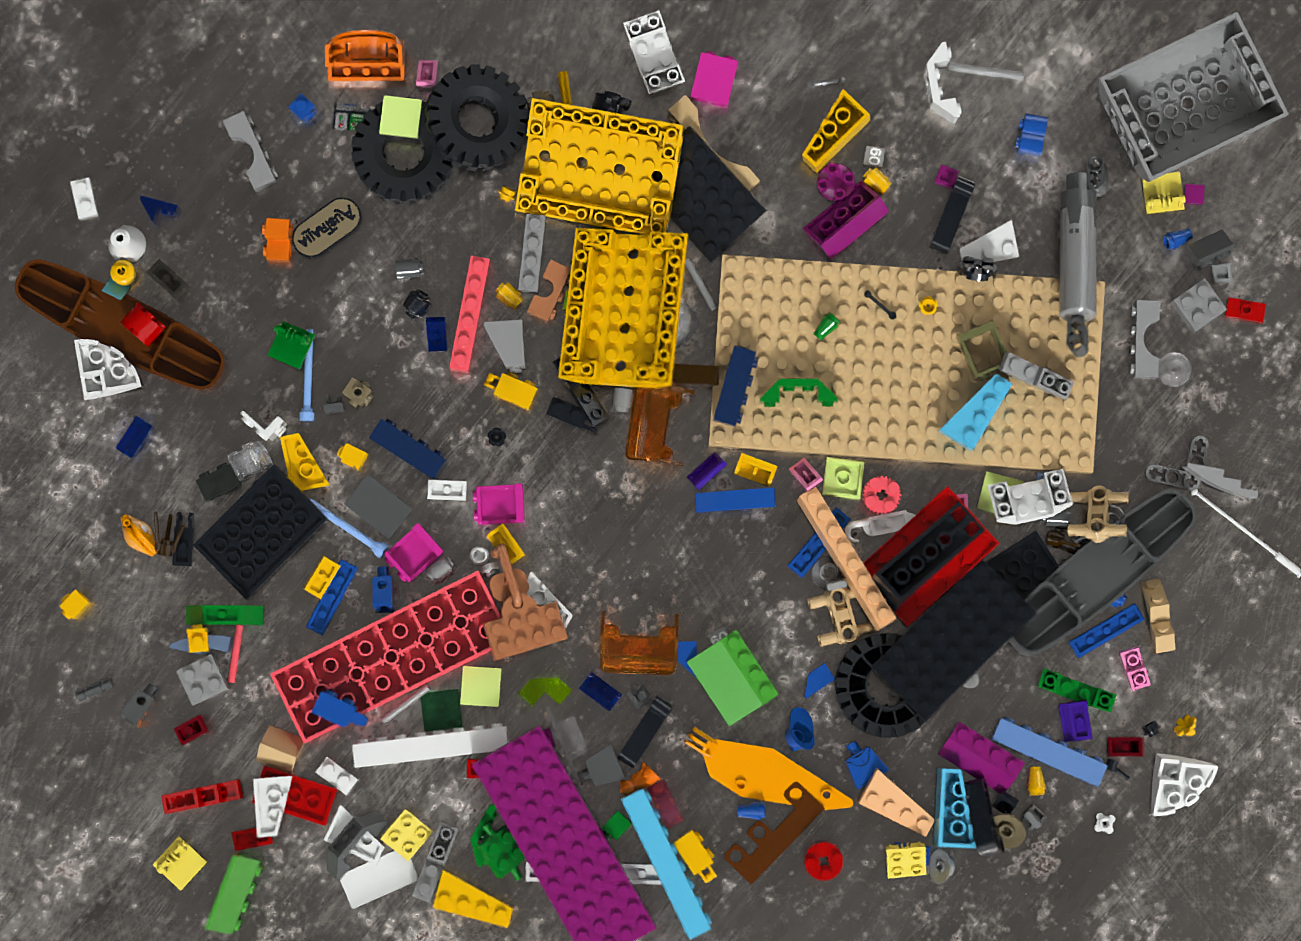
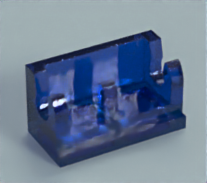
(133, 436)
(600, 691)

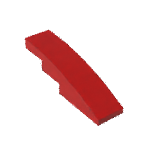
(202, 796)

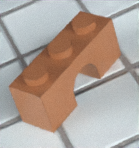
(544, 307)

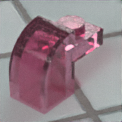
(665, 804)

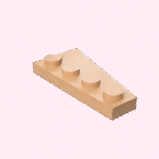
(890, 801)

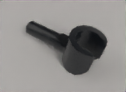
(1112, 766)

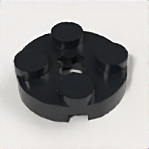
(977, 269)

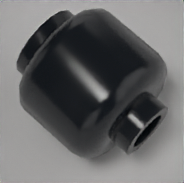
(417, 304)

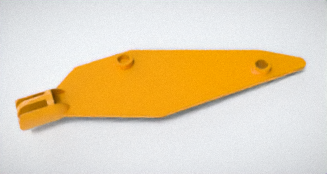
(762, 772)

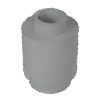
(622, 399)
(440, 570)

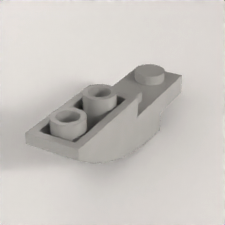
(1036, 376)
(435, 862)

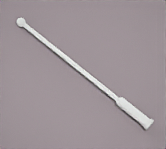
(1278, 556)

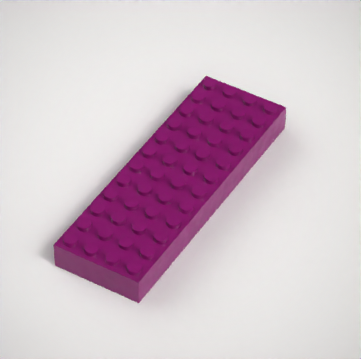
(563, 841)

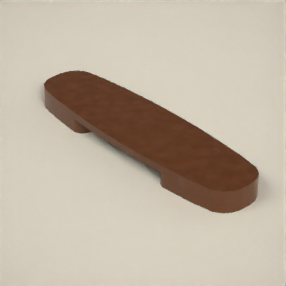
(91, 314)

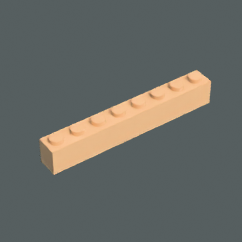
(846, 559)

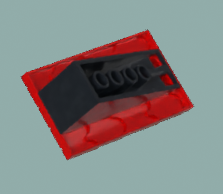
(929, 556)

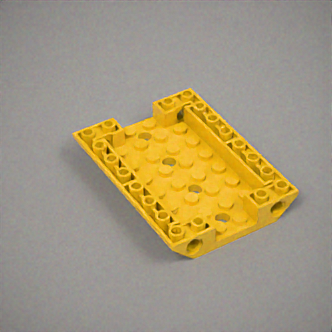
(597, 192)
(600, 308)

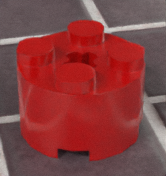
(142, 324)
(823, 849)

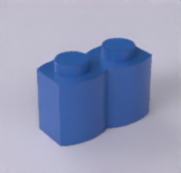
(1032, 134)

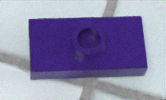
(706, 470)

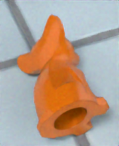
(643, 778)

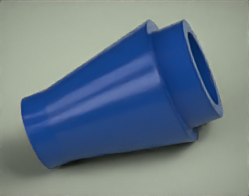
(1176, 238)
(753, 810)

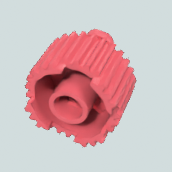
(876, 485)

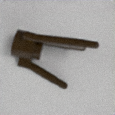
(1057, 540)
(166, 547)

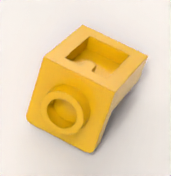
(198, 638)

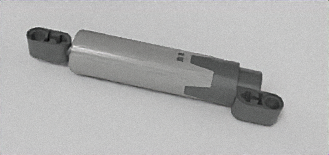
(1079, 250)

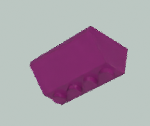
(846, 220)
(980, 757)

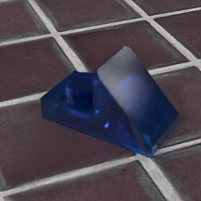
(154, 206)
(436, 334)

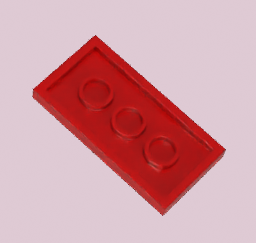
(305, 797)

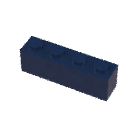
(735, 385)
(408, 449)

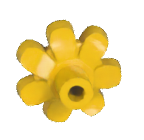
(1186, 726)

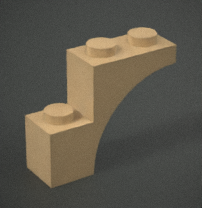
(1159, 617)

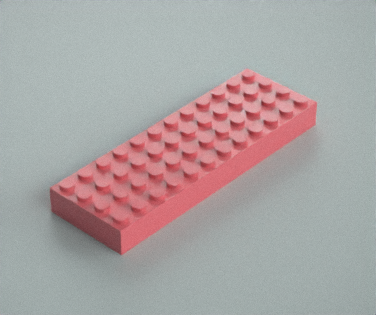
(391, 654)

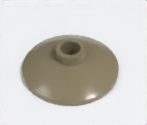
(1011, 837)

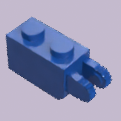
(337, 710)

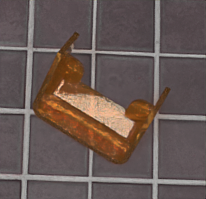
(650, 424)
(638, 653)

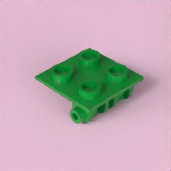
(290, 344)

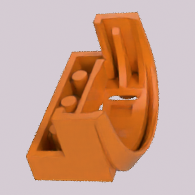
(365, 45)

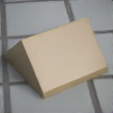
(280, 749)

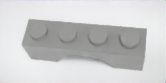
(260, 172)
(532, 254)
(1144, 363)

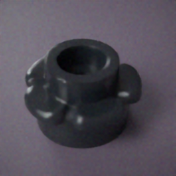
(491, 436)
(1151, 729)

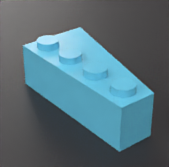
(973, 418)
(952, 818)

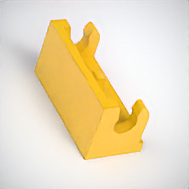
(755, 469)
(502, 536)
(321, 577)

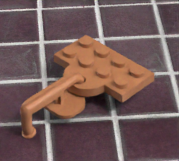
(524, 627)

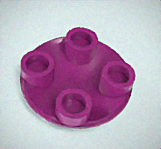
(836, 181)

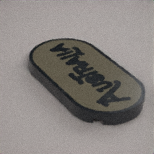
(326, 227)

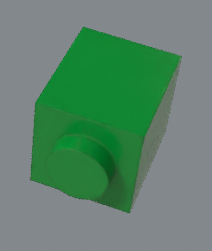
(616, 826)

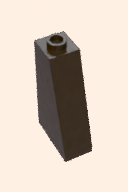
(695, 375)

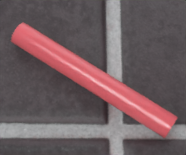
(235, 653)

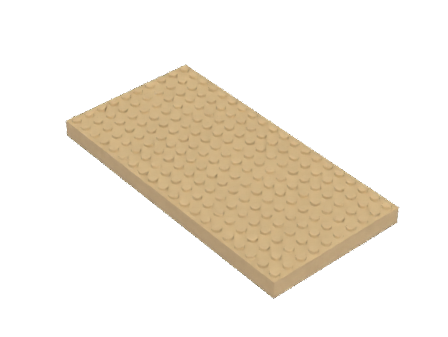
(906, 373)

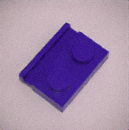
(1075, 721)

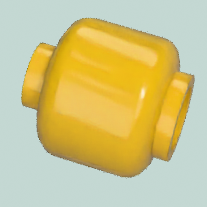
(129, 273)

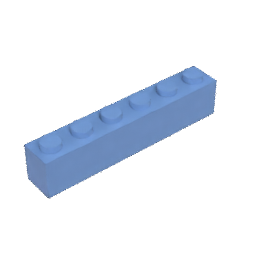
(1049, 752)

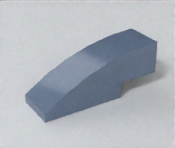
(216, 642)

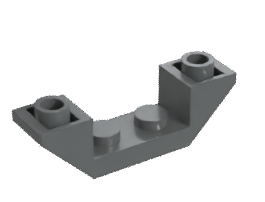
(348, 838)

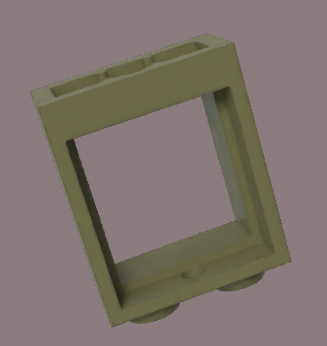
(962, 338)

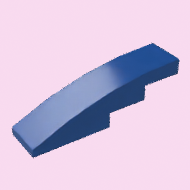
(735, 500)

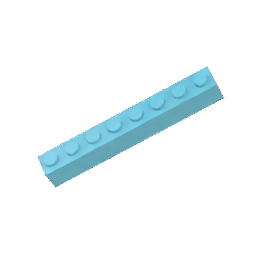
(666, 864)

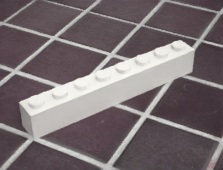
(429, 747)

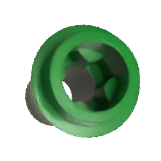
(826, 326)

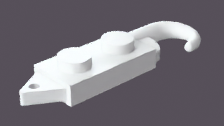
(879, 524)

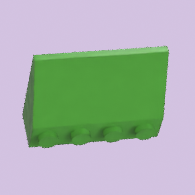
(732, 678)
(234, 893)

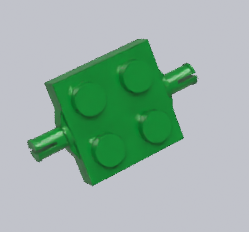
(501, 851)

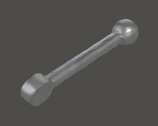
(810, 83)

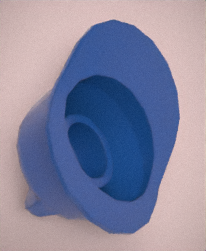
(800, 731)

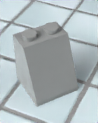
(509, 343)

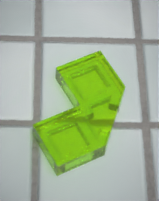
(537, 687)

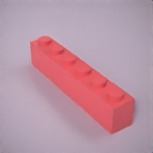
(470, 314)

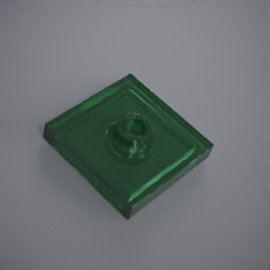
(441, 710)

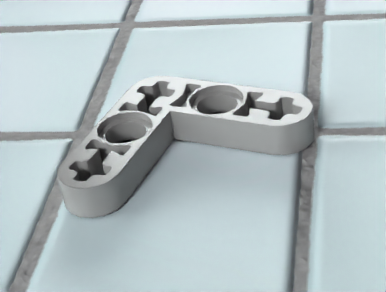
(1182, 475)

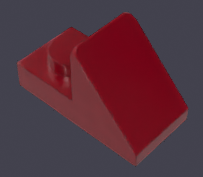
(191, 730)
(1126, 746)

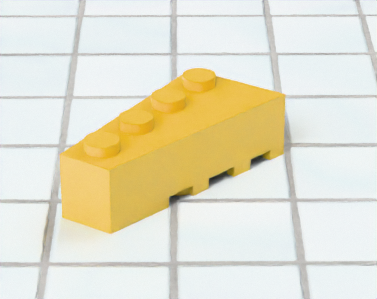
(836, 130)
(470, 901)

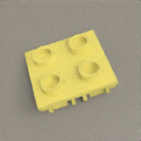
(1164, 194)
(406, 834)
(906, 860)
(179, 863)

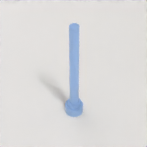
(306, 412)
(377, 547)

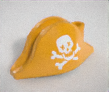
(138, 535)

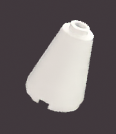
(127, 243)

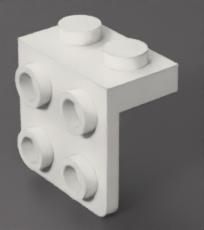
(275, 429)

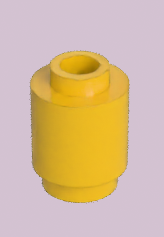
(877, 180)
(509, 295)

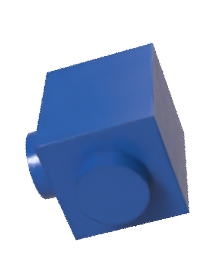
(303, 108)

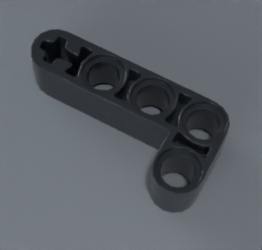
(952, 214)
(645, 731)
(982, 818)

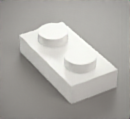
(84, 198)
(447, 490)
(336, 775)

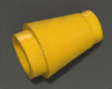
(1036, 782)

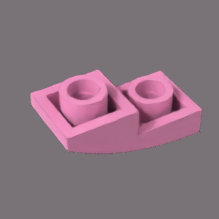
(1134, 668)

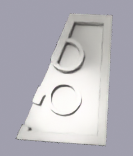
(996, 245)
(543, 596)
(270, 803)
(367, 847)

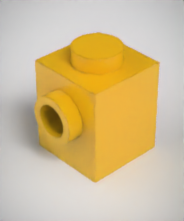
(74, 604)

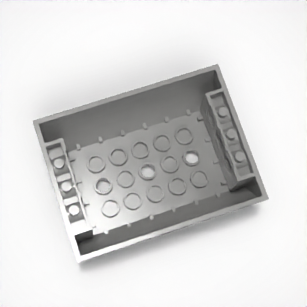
(1190, 71)

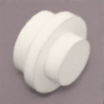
(479, 555)
(490, 570)

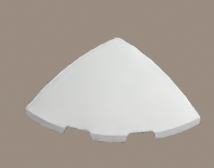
(104, 370)
(1178, 782)

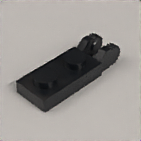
(185, 546)

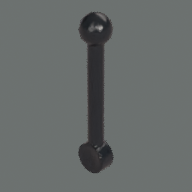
(892, 315)

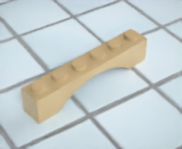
(686, 114)

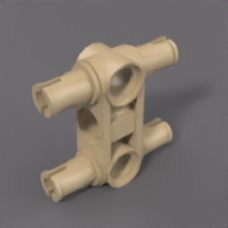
(1098, 514)
(841, 617)

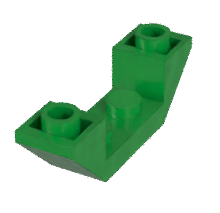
(824, 395)
(224, 615)
(1076, 690)
(479, 833)

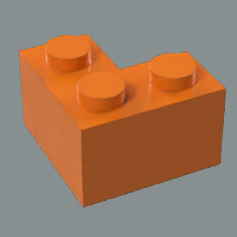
(279, 239)

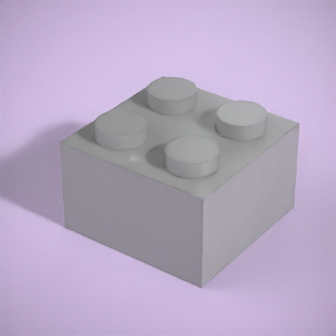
(1198, 306)
(203, 680)

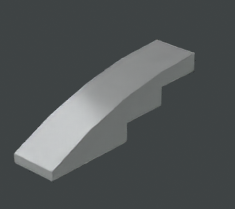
(1214, 478)

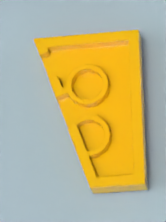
(300, 464)

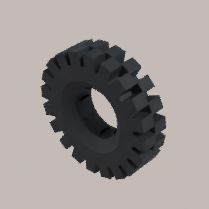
(489, 89)
(384, 179)
(854, 695)

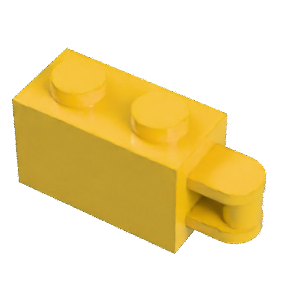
(512, 389)
(695, 854)

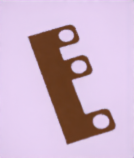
(776, 842)

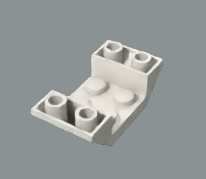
(653, 52)
(946, 108)
(1031, 499)

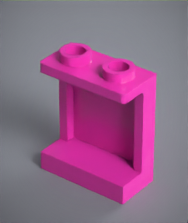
(714, 79)
(499, 504)
(413, 553)

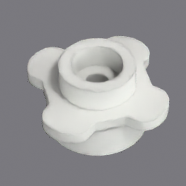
(1099, 823)

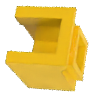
(352, 456)

